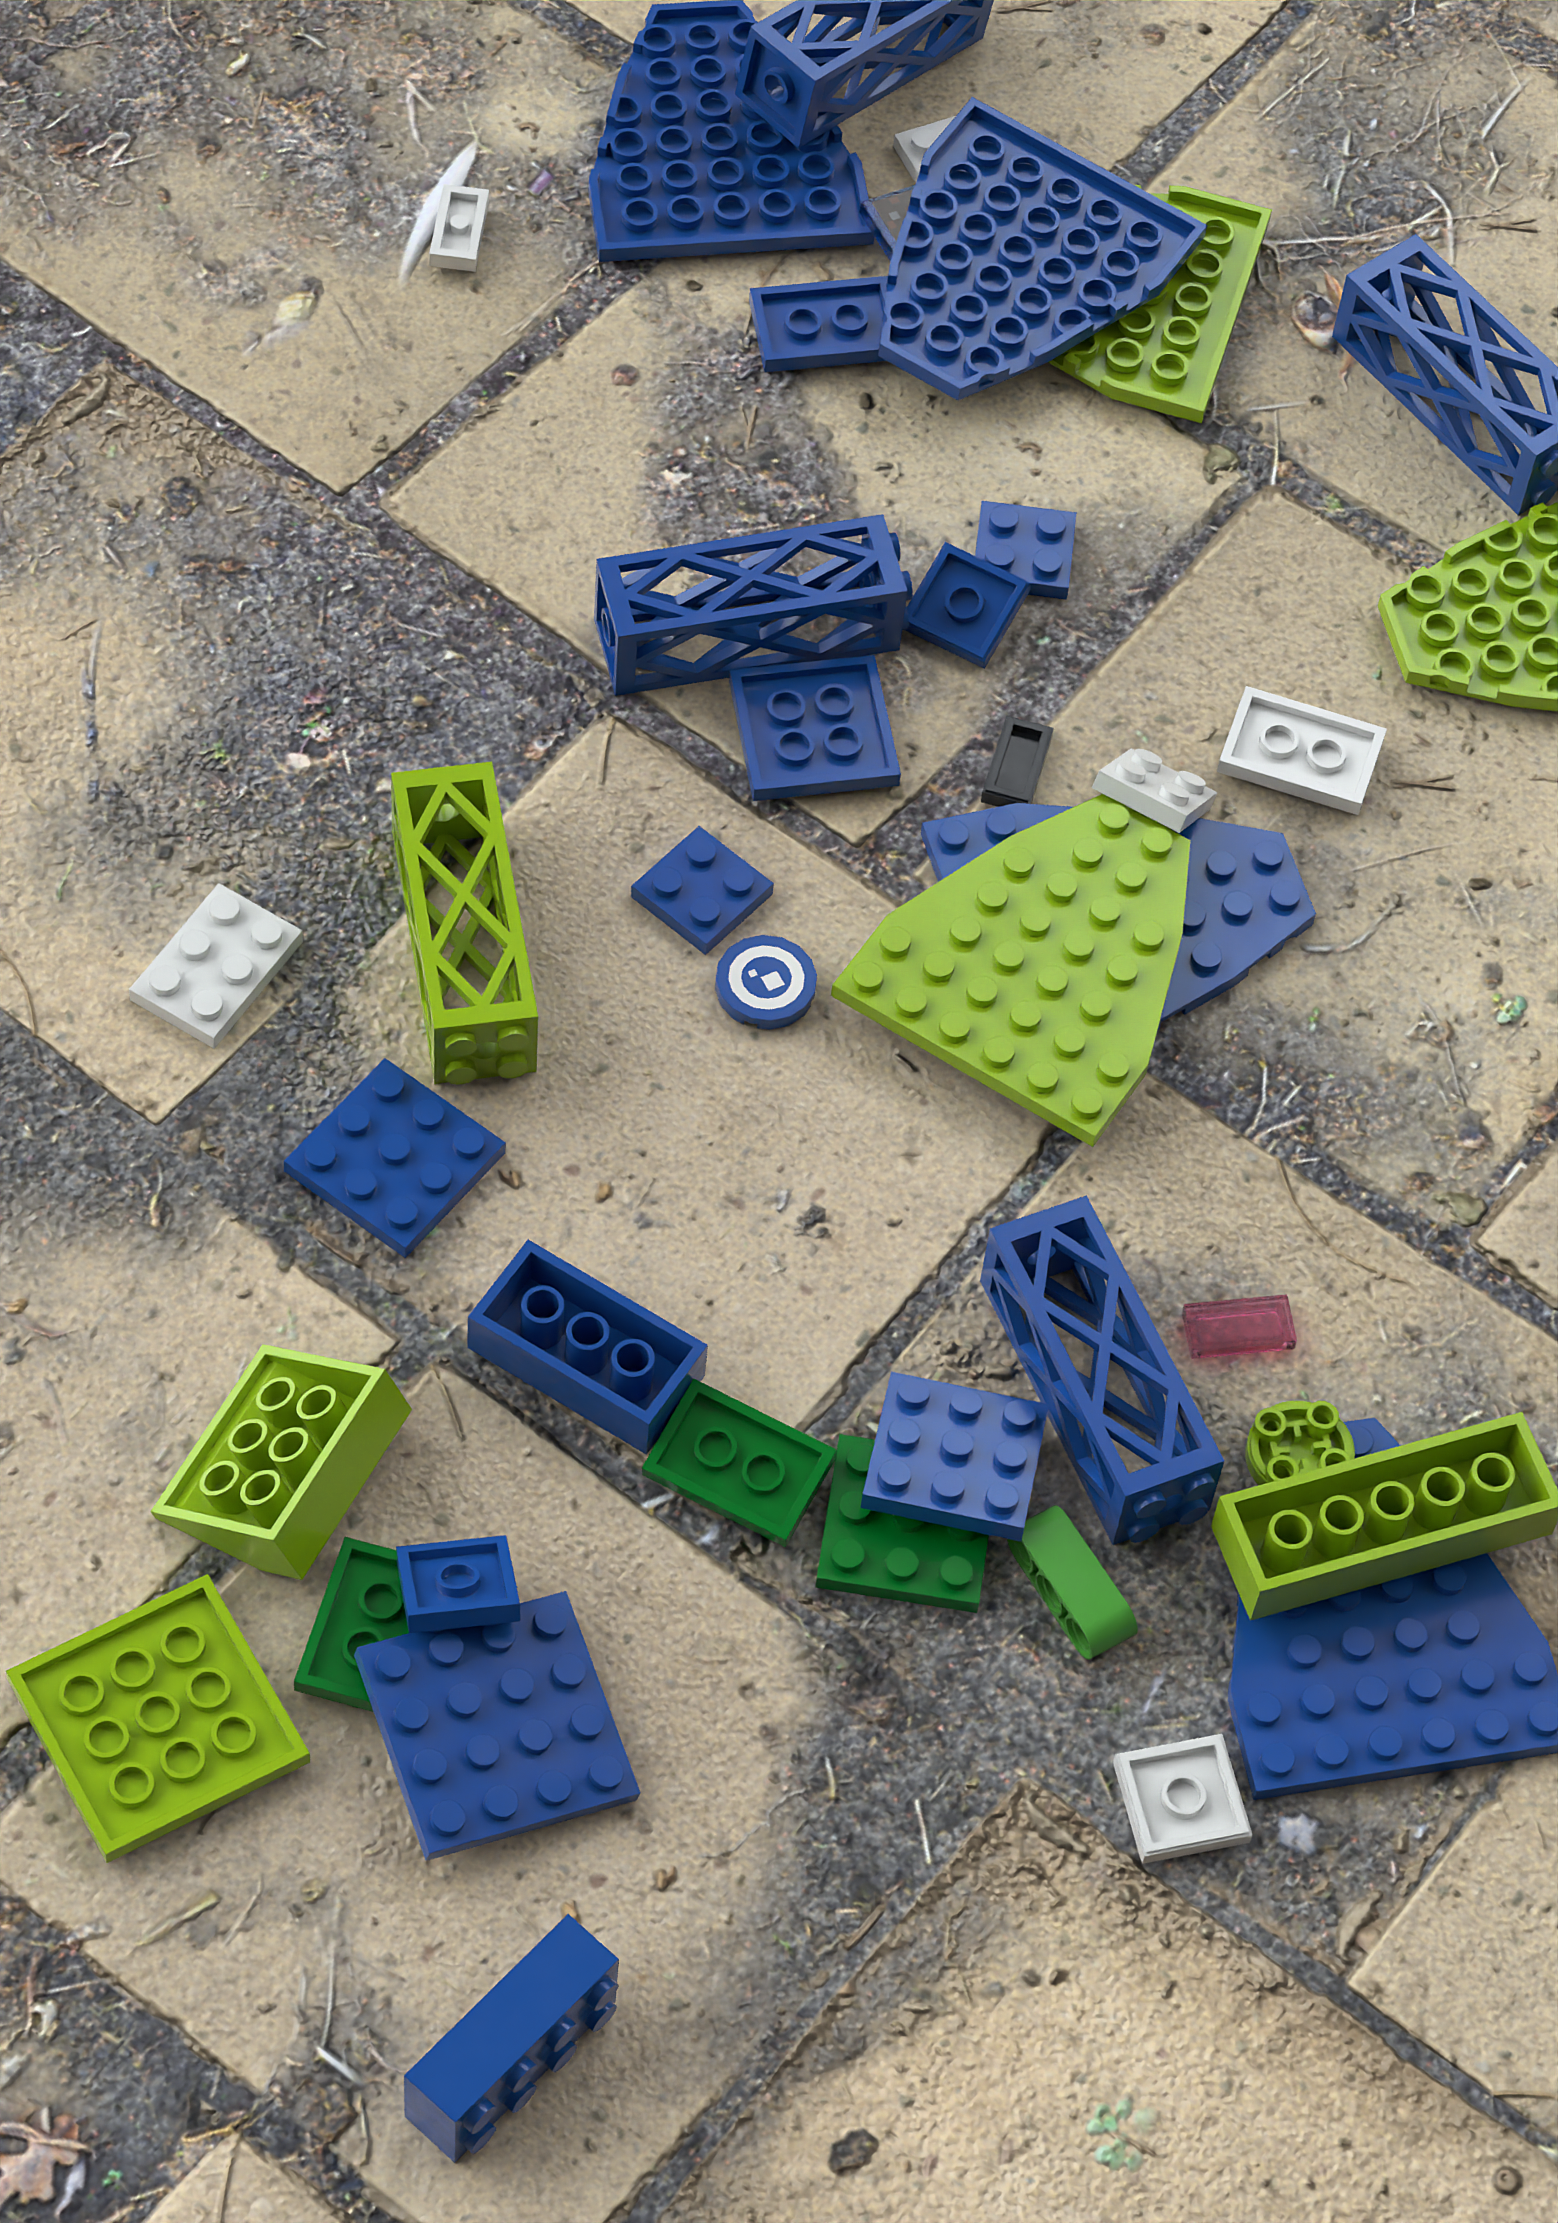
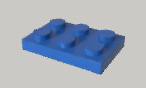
(819, 323)

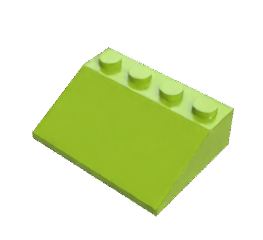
(284, 1458)

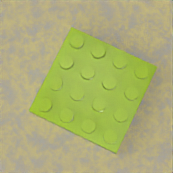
(157, 1717)

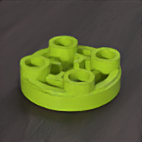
(1296, 1440)

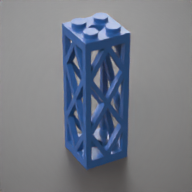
(824, 61)
(1383, 301)
(873, 608)
(1184, 1466)

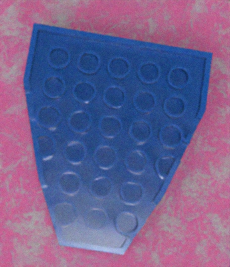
(700, 169)
(1018, 254)
(1238, 899)
(1391, 1677)

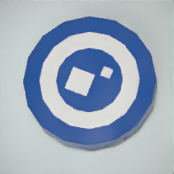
(765, 982)

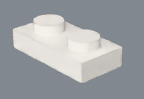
(459, 227)

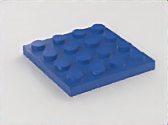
(496, 1727)

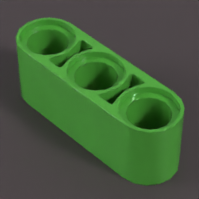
(1073, 1583)

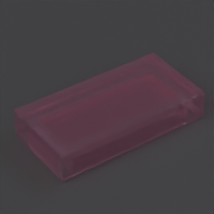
(1239, 1326)

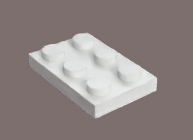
(1301, 750)
(216, 965)

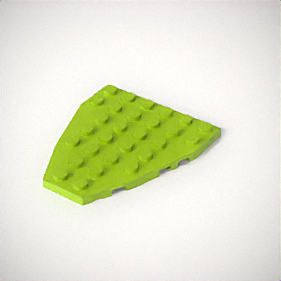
(1174, 345)
(1484, 616)
(1039, 962)

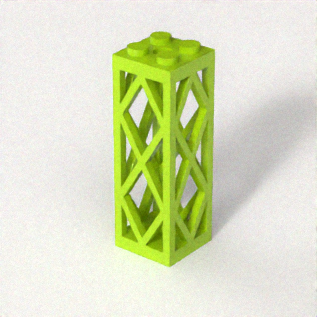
(486, 1036)

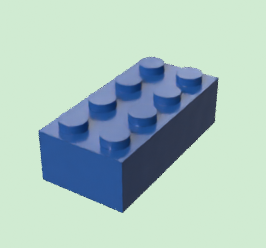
(586, 1346)
(512, 2039)

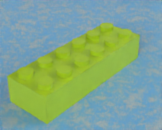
(1386, 1515)

